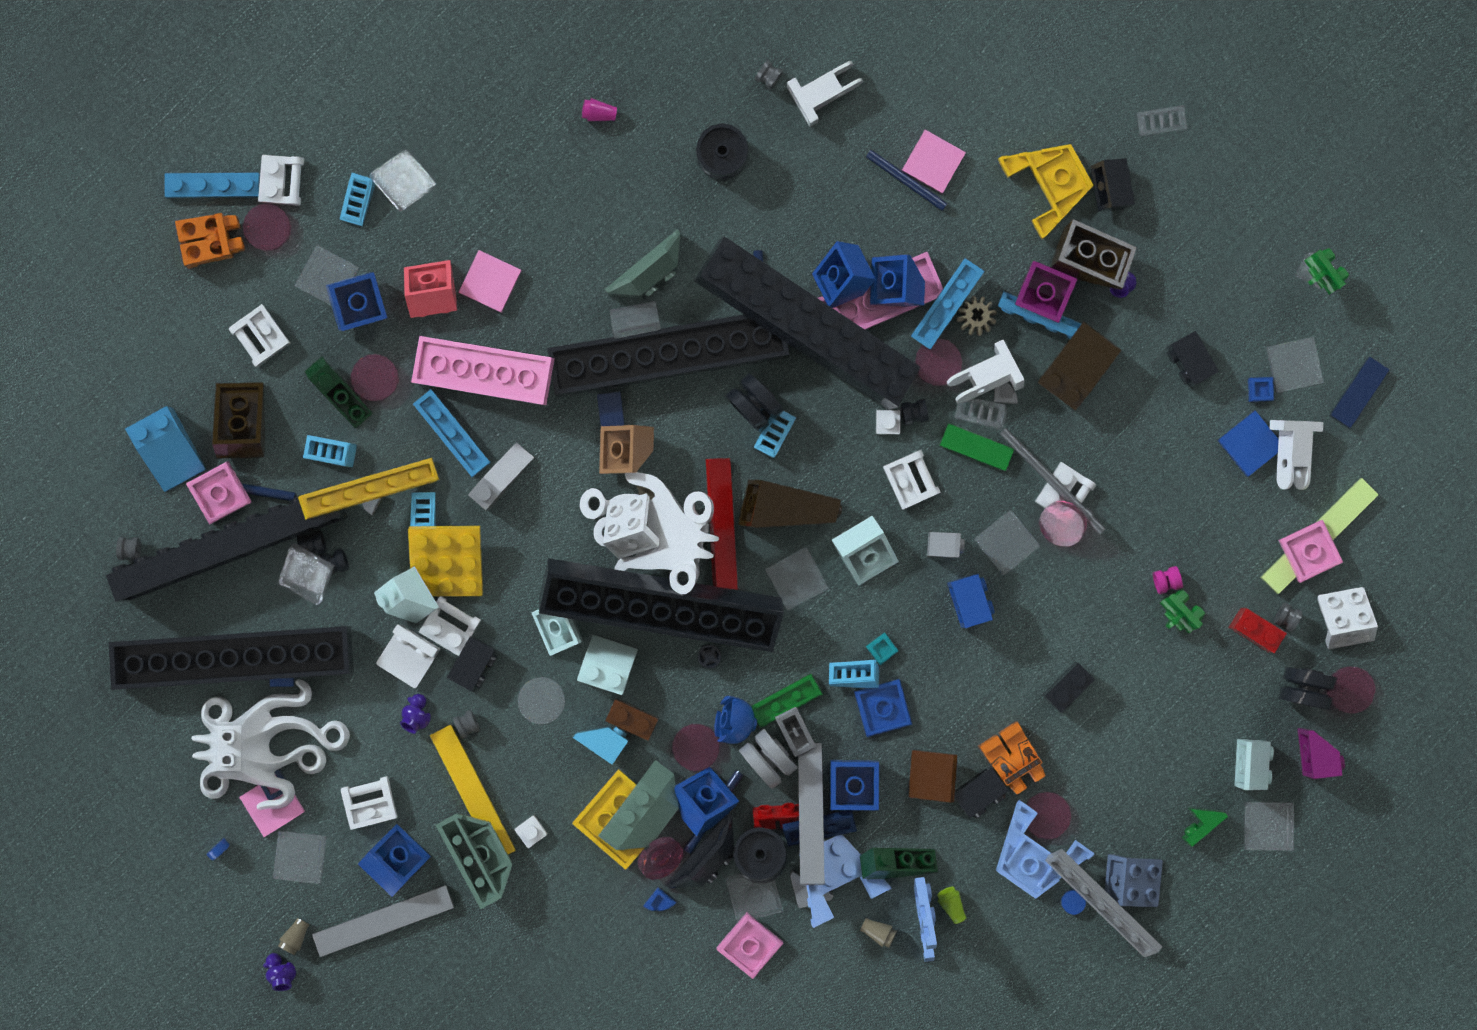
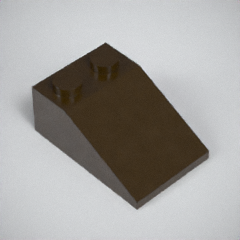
(1093, 256)
(1079, 366)
(239, 420)

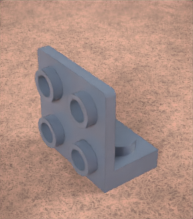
(1133, 880)

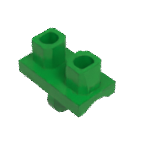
(1324, 272)
(1179, 614)

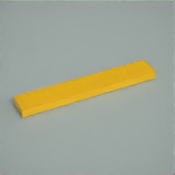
(368, 488)
(468, 782)

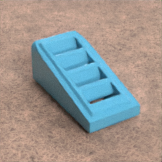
(368, 192)
(766, 450)
(344, 455)
(432, 506)
(854, 681)

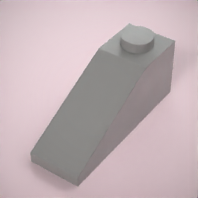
(501, 477)

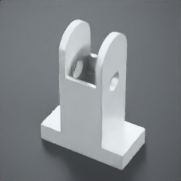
(820, 92)
(989, 374)
(1295, 451)

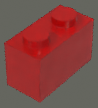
(1257, 630)

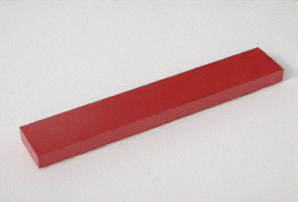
(722, 523)

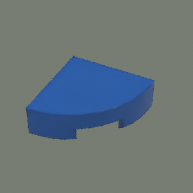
(659, 901)

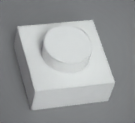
(888, 422)
(531, 831)

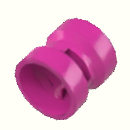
(1167, 580)

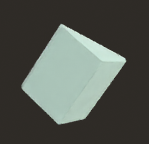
(557, 632)

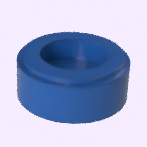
(218, 849)
(1073, 902)

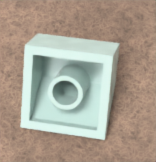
(865, 550)
(406, 597)
(607, 665)
(1253, 764)

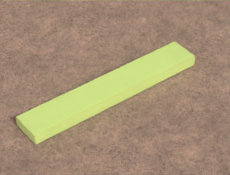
(1335, 519)

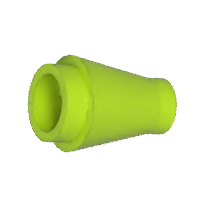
(951, 903)

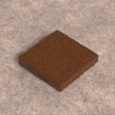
(932, 776)

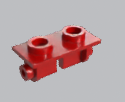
(766, 815)

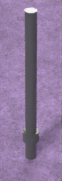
(1052, 480)

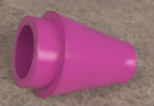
(598, 111)

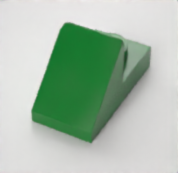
(1207, 820)

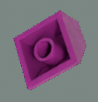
(1045, 291)
(1318, 756)

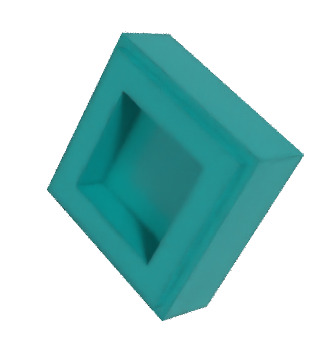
(882, 648)

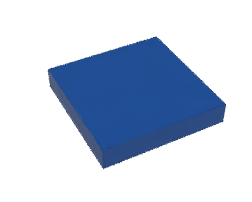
(1250, 443)
(883, 708)

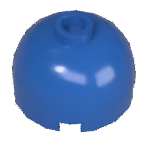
(735, 721)

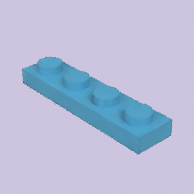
(212, 185)
(947, 303)
(1065, 325)
(451, 433)

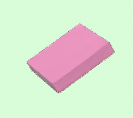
(933, 161)
(490, 281)
(218, 492)
(1310, 551)
(269, 819)
(749, 945)

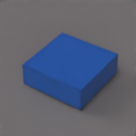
(1261, 389)

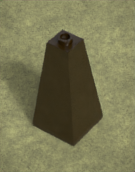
(779, 505)

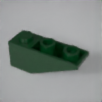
(338, 392)
(897, 862)

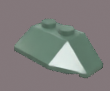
(650, 271)
(643, 811)
(477, 855)

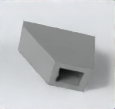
(945, 545)

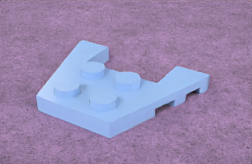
(1024, 859)
(840, 867)
(926, 917)

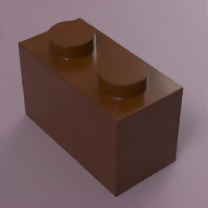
(632, 719)

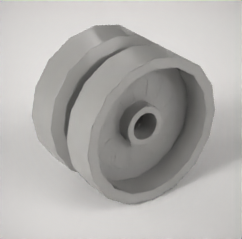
(767, 759)

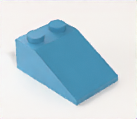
(166, 448)

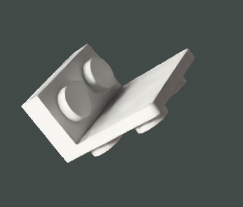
(627, 529)
(1347, 618)
(408, 656)

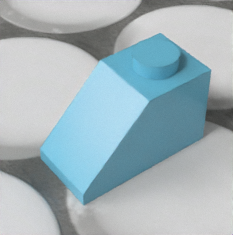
(604, 741)

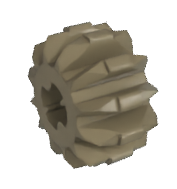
(974, 306)

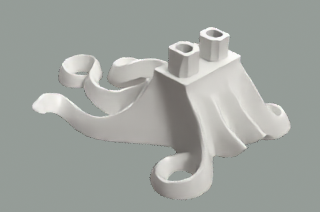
(678, 529)
(242, 747)

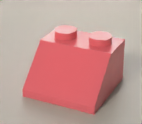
(430, 289)

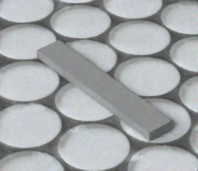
(811, 817)
(1103, 903)
(383, 920)

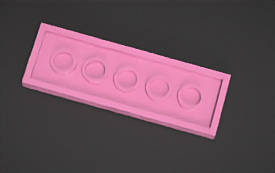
(869, 315)
(483, 370)

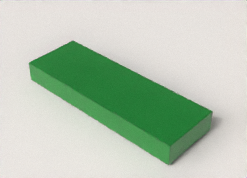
(976, 447)
(786, 699)

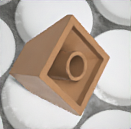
(624, 448)

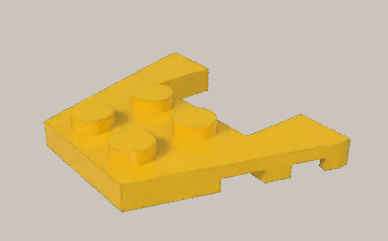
(1059, 176)

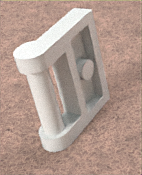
(273, 180)
(265, 330)
(1068, 478)
(904, 483)
(445, 632)
(369, 811)

